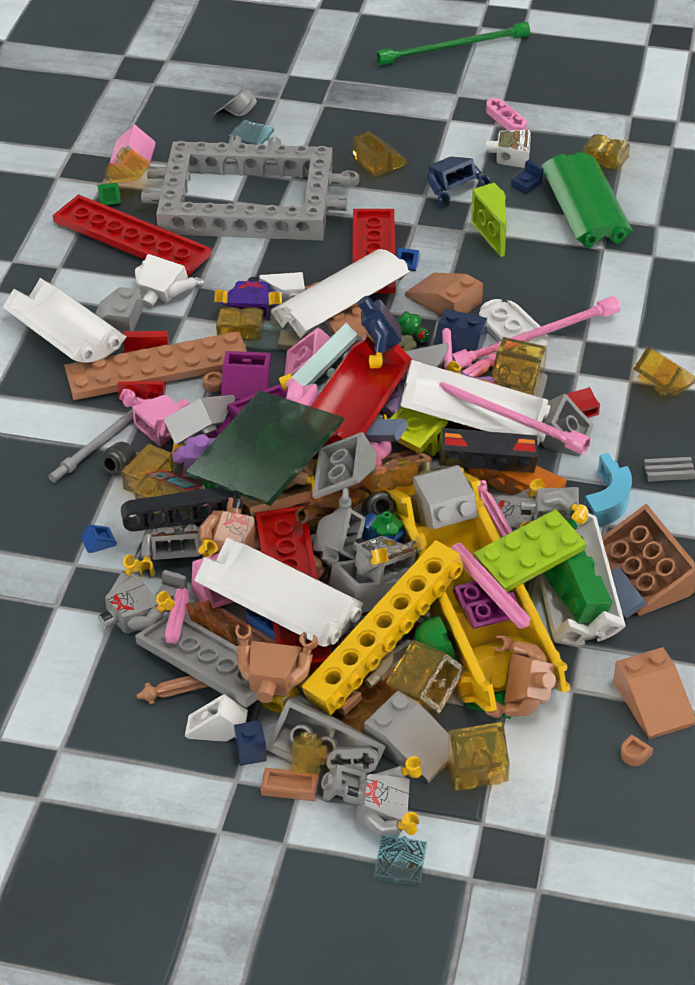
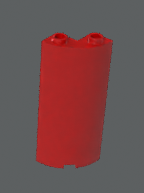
(358, 390)

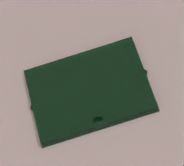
(265, 447)

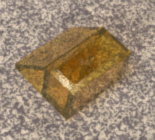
(376, 154)
(127, 167)
(519, 365)
(426, 676)

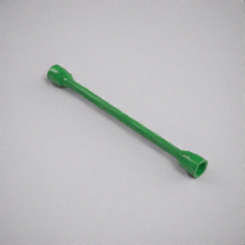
(388, 56)

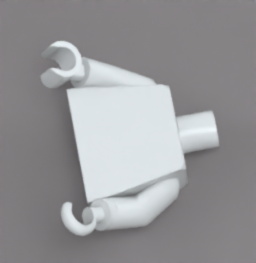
(162, 280)

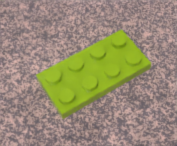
(530, 550)

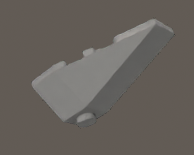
(302, 717)

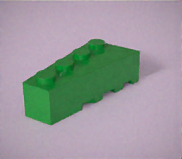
(579, 586)

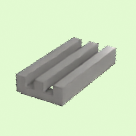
(669, 469)

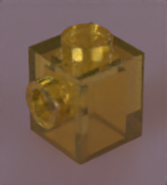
(308, 753)

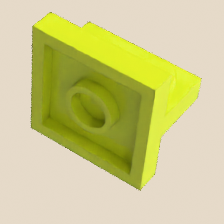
(421, 430)

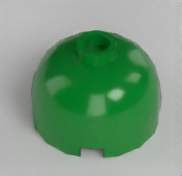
(433, 634)

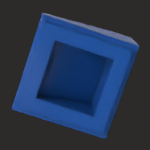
(410, 256)
(98, 538)

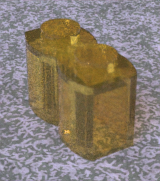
(606, 151)
(246, 321)
(392, 474)

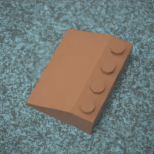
(650, 559)

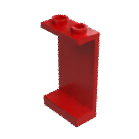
(144, 340)

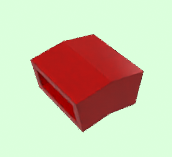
(585, 401)

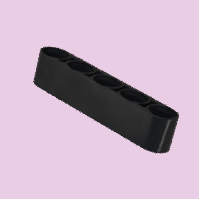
(169, 505)

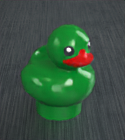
(410, 325)

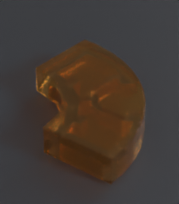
(332, 499)
(203, 614)

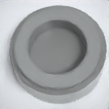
(354, 177)

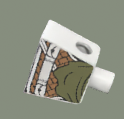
(511, 147)

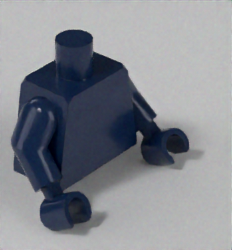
(452, 173)

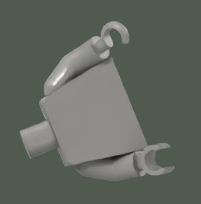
(338, 533)

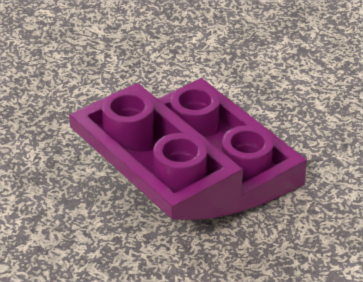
(478, 605)

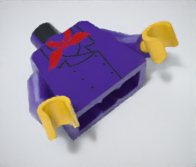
(250, 295)

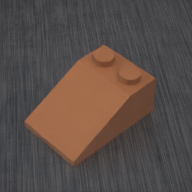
(447, 292)
(654, 692)

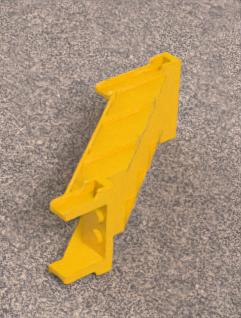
(485, 666)

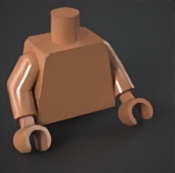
(271, 666)
(528, 679)

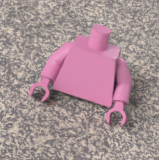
(150, 414)

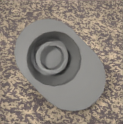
(241, 103)

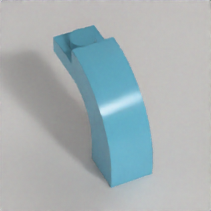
(614, 500)

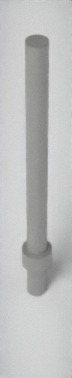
(70, 464)

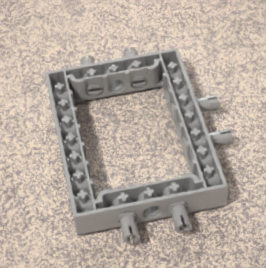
(246, 220)

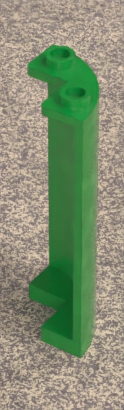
(586, 198)

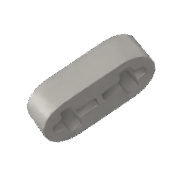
(354, 753)

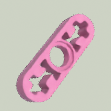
(498, 109)

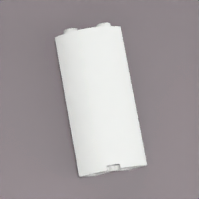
(340, 291)
(64, 322)
(425, 395)
(279, 592)
(562, 623)

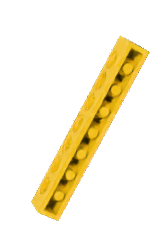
(396, 611)

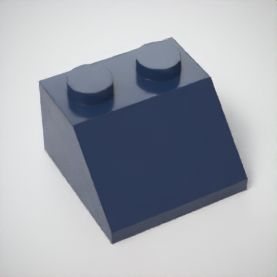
(466, 330)

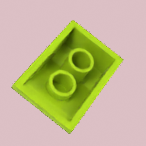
(489, 215)

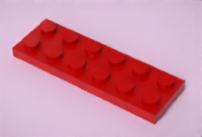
(374, 231)

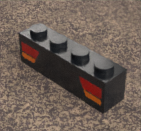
(488, 450)

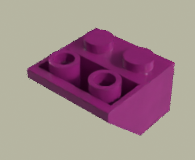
(245, 373)

